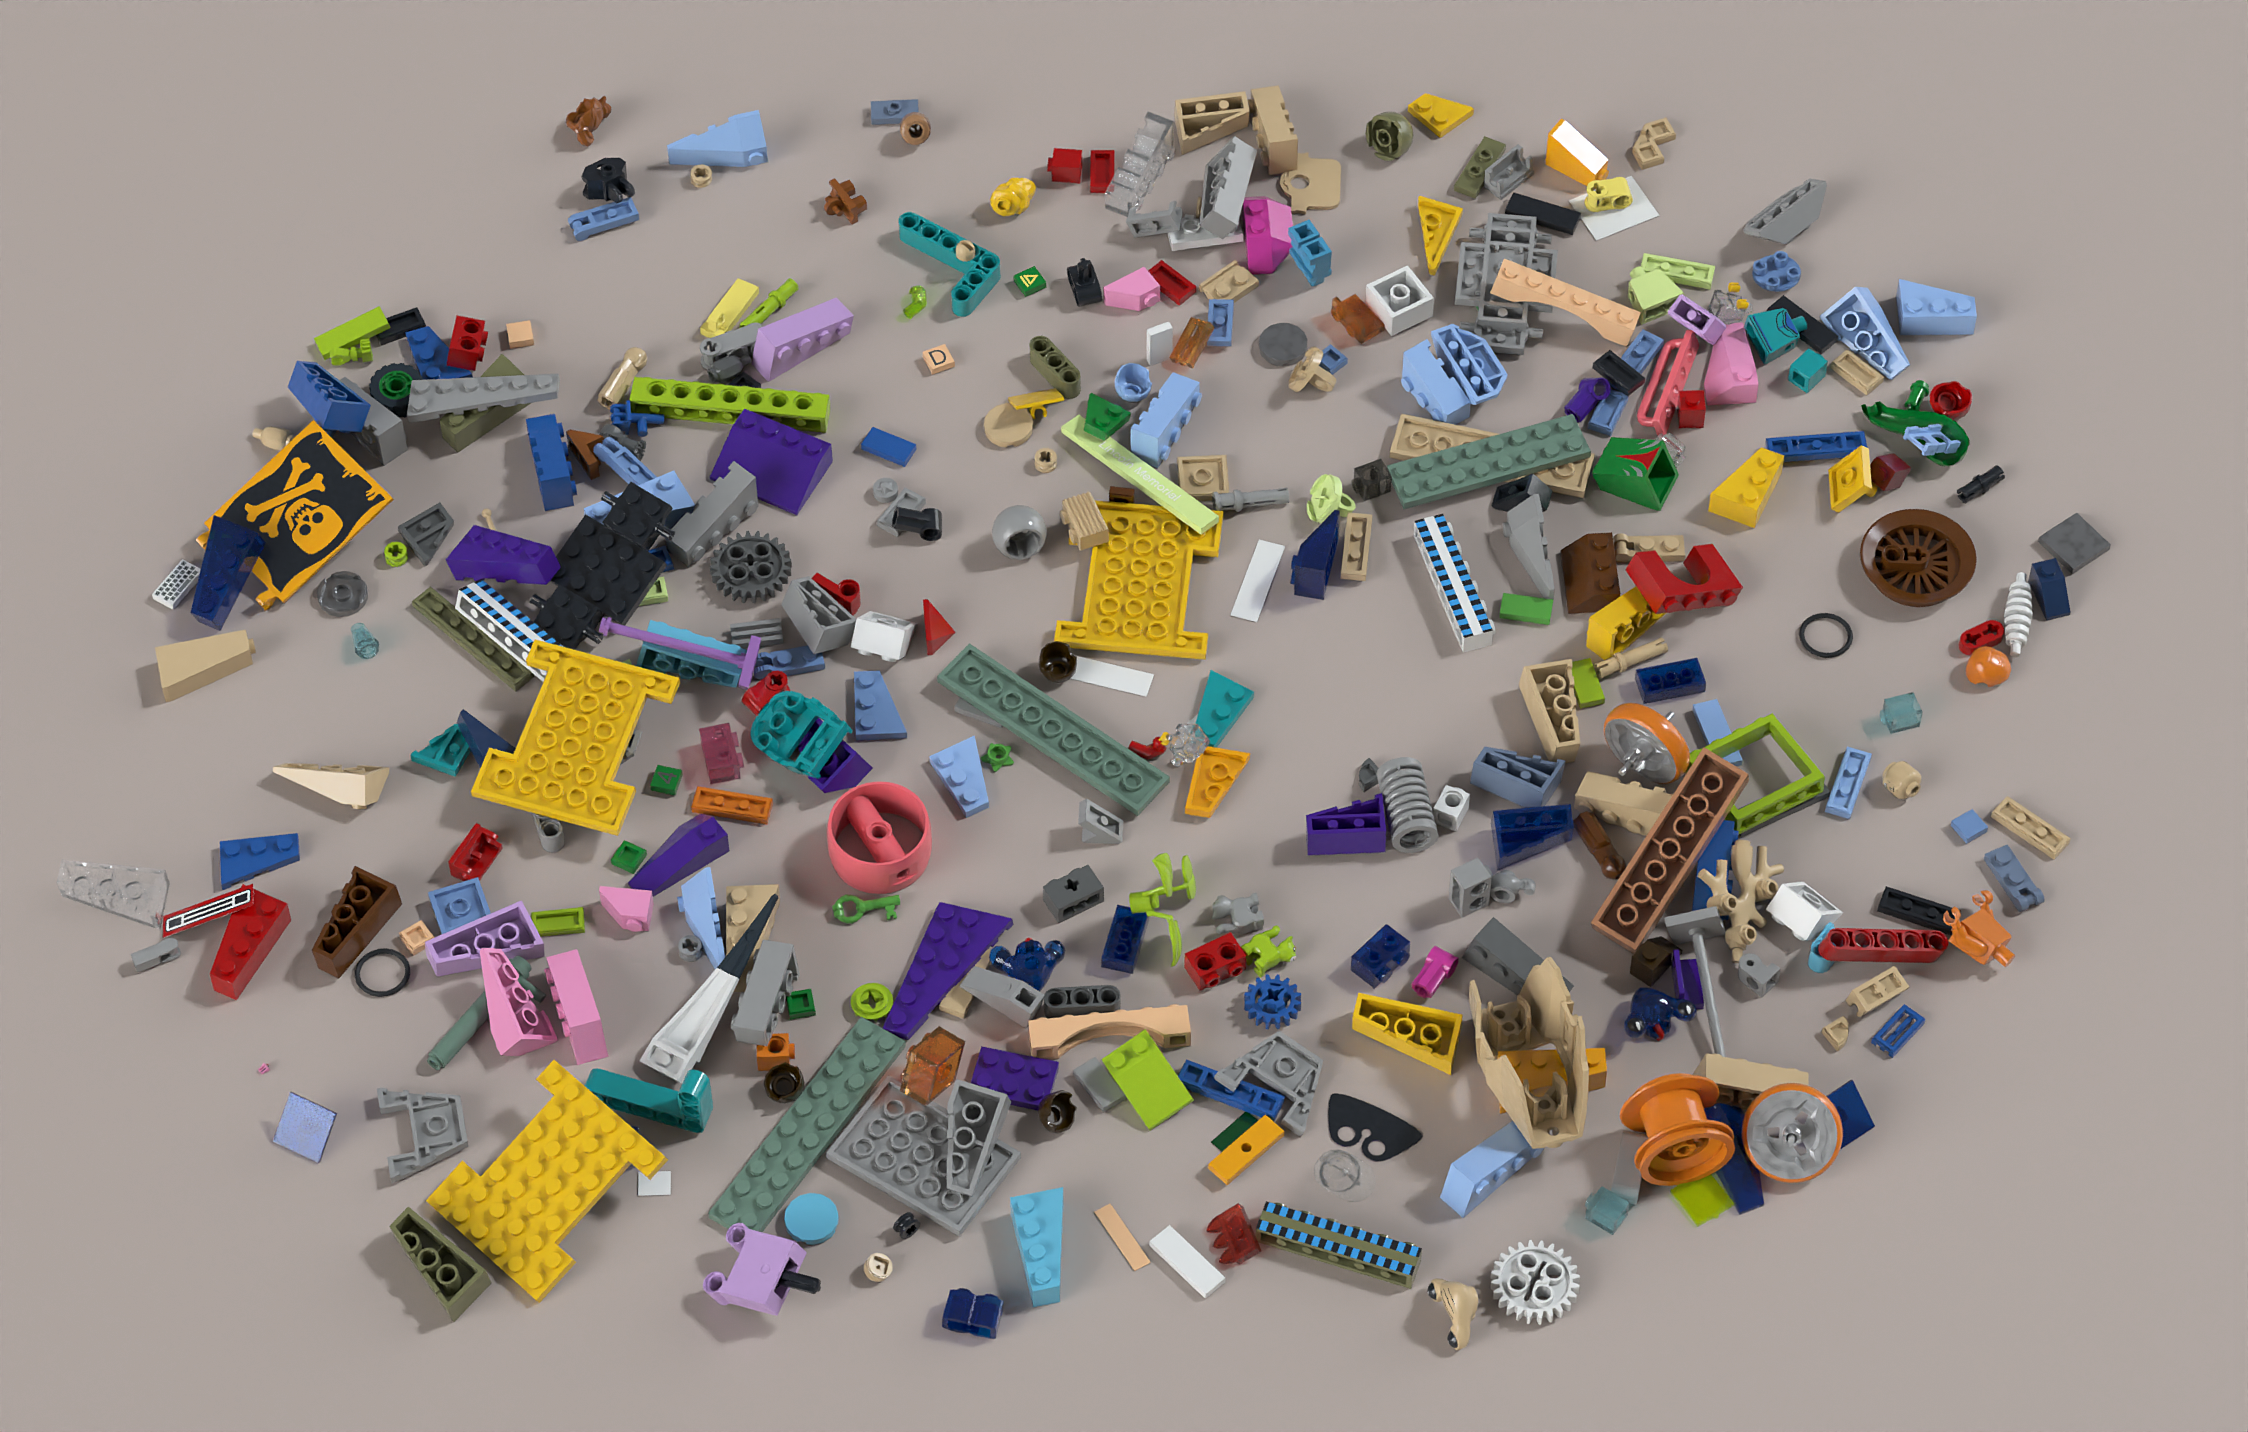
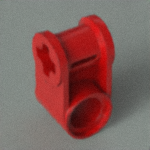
(760, 694)

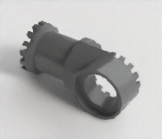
(633, 446)

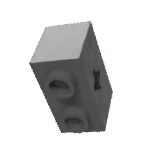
(1073, 893)

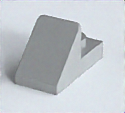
(1099, 824)

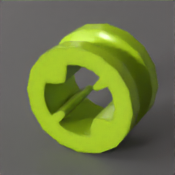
(399, 560)

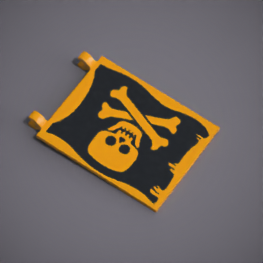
(305, 510)

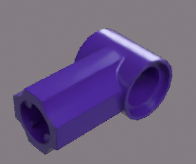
(1586, 398)

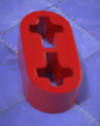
(1980, 635)

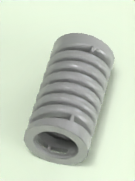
(1407, 805)

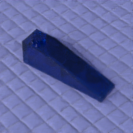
(1739, 1174)

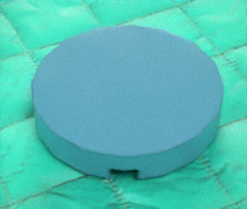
(811, 1218)

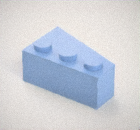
(1934, 310)
(1432, 387)

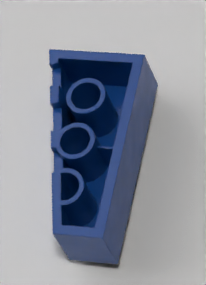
(550, 462)
(1717, 849)

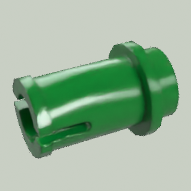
(1918, 391)

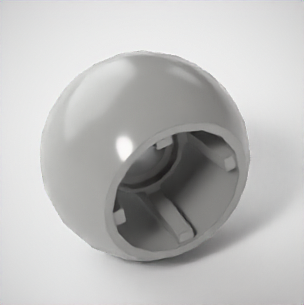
(1019, 532)

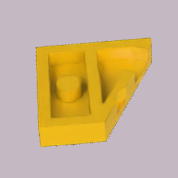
(1439, 113)

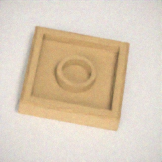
(1203, 475)

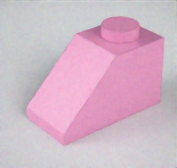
(1133, 291)
(628, 907)

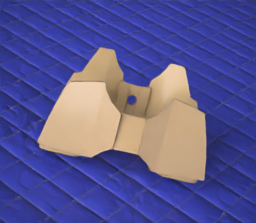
(1533, 1020)

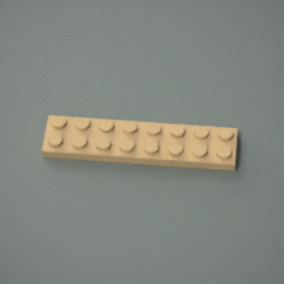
(1424, 436)

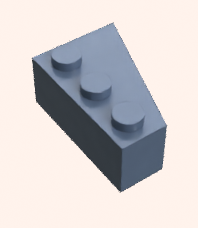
(1517, 778)

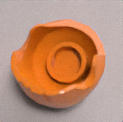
(1988, 667)

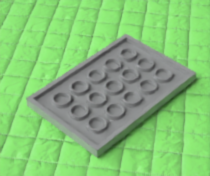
(905, 1153)

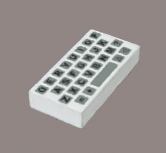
(177, 584)

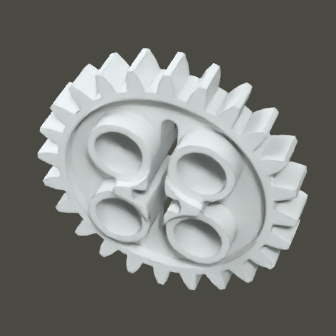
(1511, 1273)

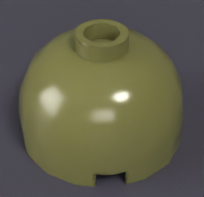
(1389, 135)

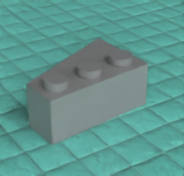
(818, 616)

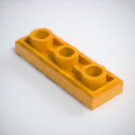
(1256, 1140)

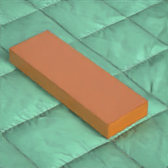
(732, 805)

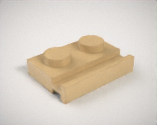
(1229, 283)

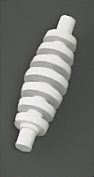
(2018, 614)

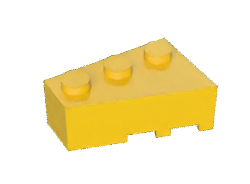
(1748, 488)

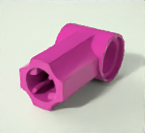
(1437, 967)

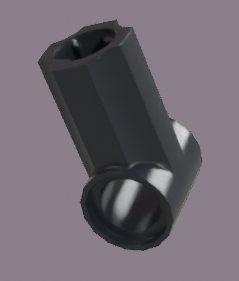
(925, 522)

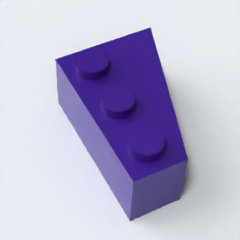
(1348, 829)

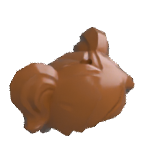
(588, 118)

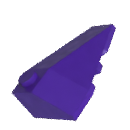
(842, 770)
(682, 854)

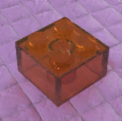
(932, 1065)

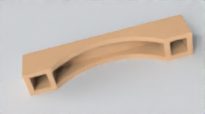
(1606, 316)
(1056, 1036)

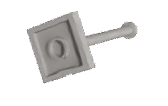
(1695, 927)

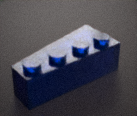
(224, 570)

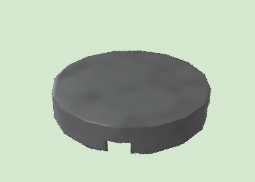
(1283, 344)
(342, 594)

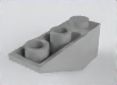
(1005, 994)

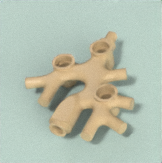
(1753, 889)

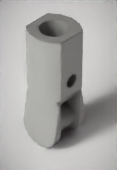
(151, 956)

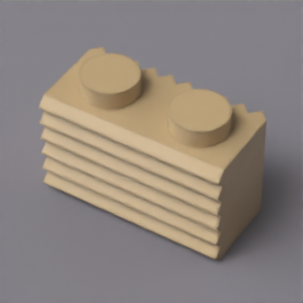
(1084, 521)

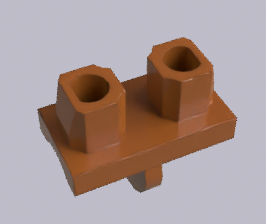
(840, 202)

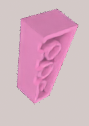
(576, 1006)

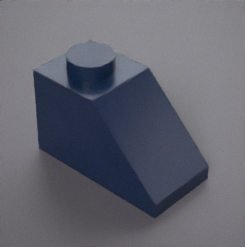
(2050, 589)

